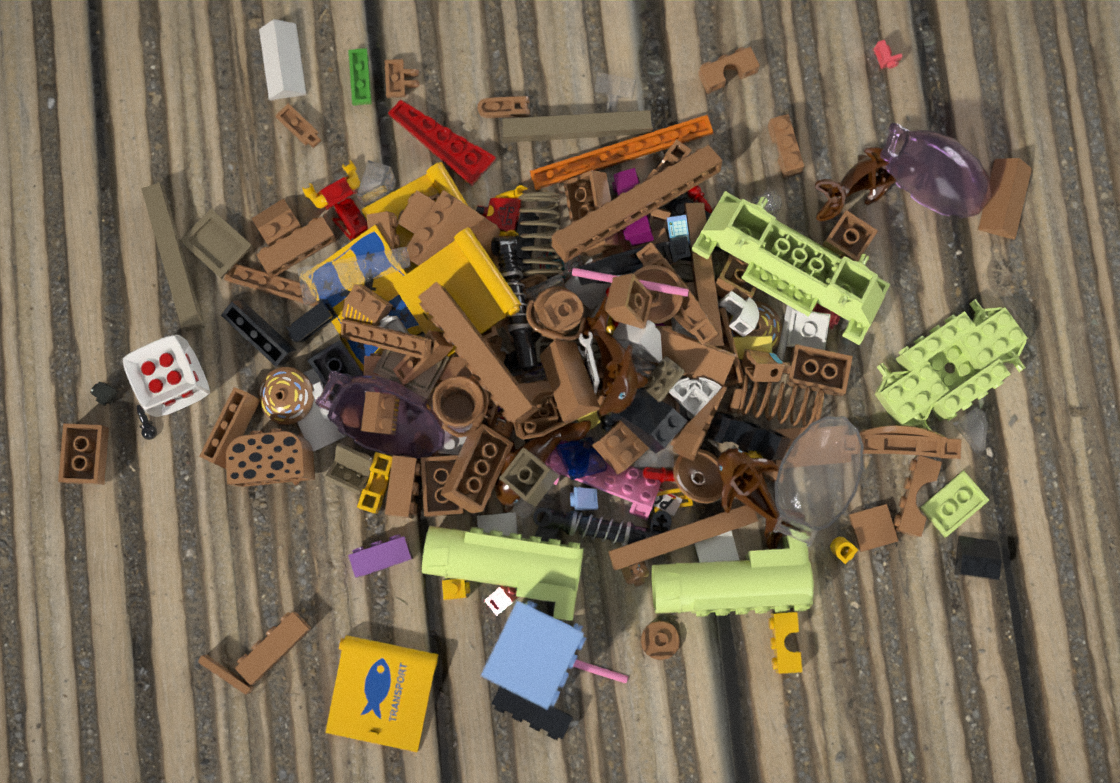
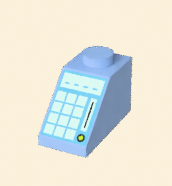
(678, 227)

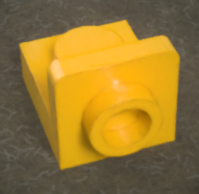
(455, 589)

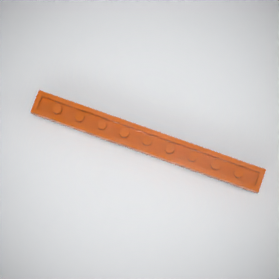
(621, 152)

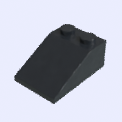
(333, 357)
(651, 420)

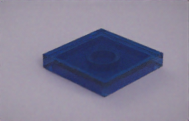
(581, 458)

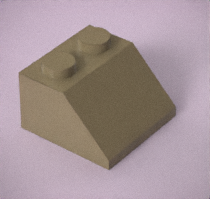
(529, 477)

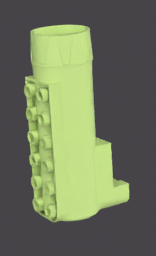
(532, 566)
(759, 583)

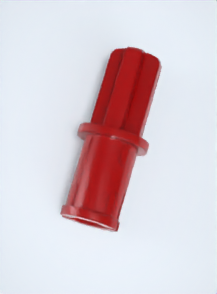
(659, 474)

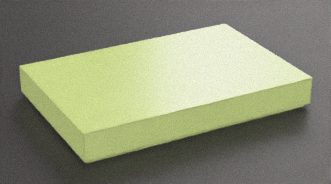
(954, 503)

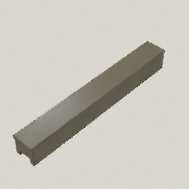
(577, 126)
(172, 257)

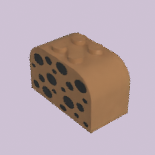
(269, 459)

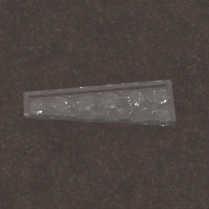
(340, 275)

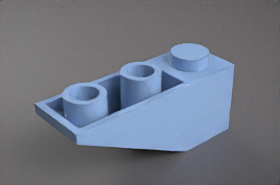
(584, 499)

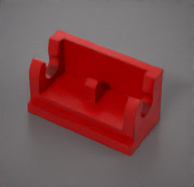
(351, 217)

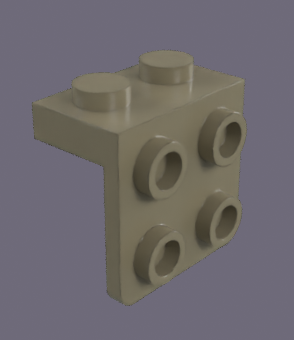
(663, 378)
(350, 469)

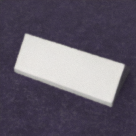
(282, 60)

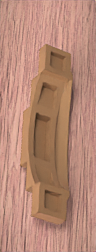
(690, 314)
(909, 441)

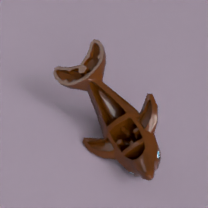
(867, 174)
(619, 373)
(541, 448)
(744, 480)

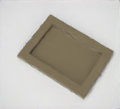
(216, 243)
(421, 384)

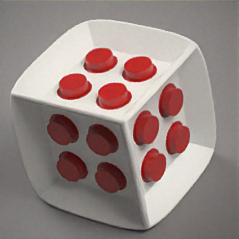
(166, 375)

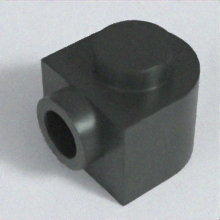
(104, 393)

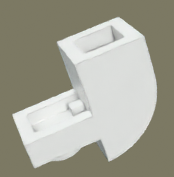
(744, 313)

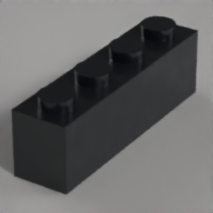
(258, 332)
(550, 720)

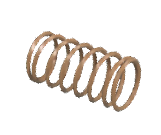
(818, 404)

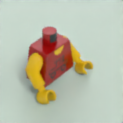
(337, 191)
(504, 211)

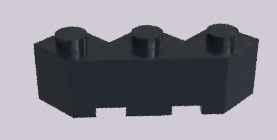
(748, 436)

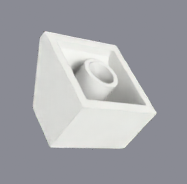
(644, 342)

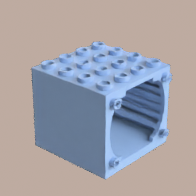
(534, 654)

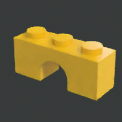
(375, 490)
(782, 625)

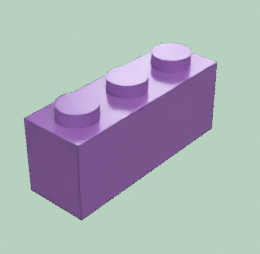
(380, 556)

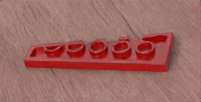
(454, 150)

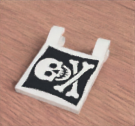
(588, 358)

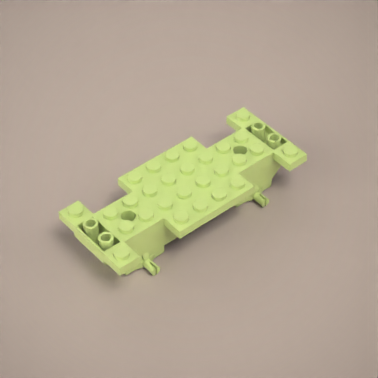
(793, 265)

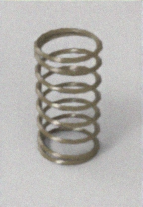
(535, 197)

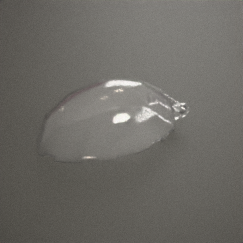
(818, 477)

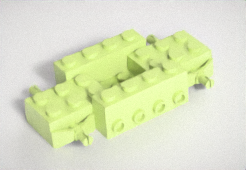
(972, 347)

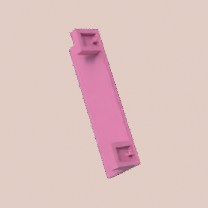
(626, 485)

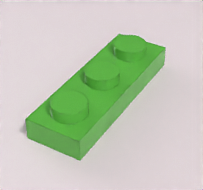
(359, 76)

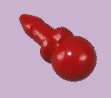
(698, 196)

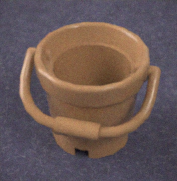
(556, 313)
(459, 403)

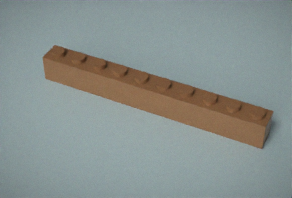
(636, 203)

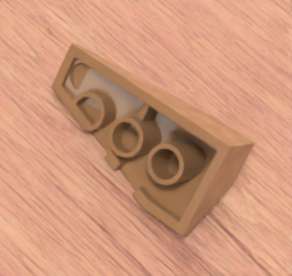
(693, 434)

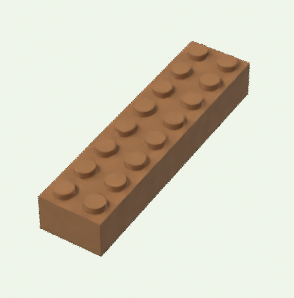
(478, 353)

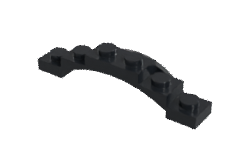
(628, 262)

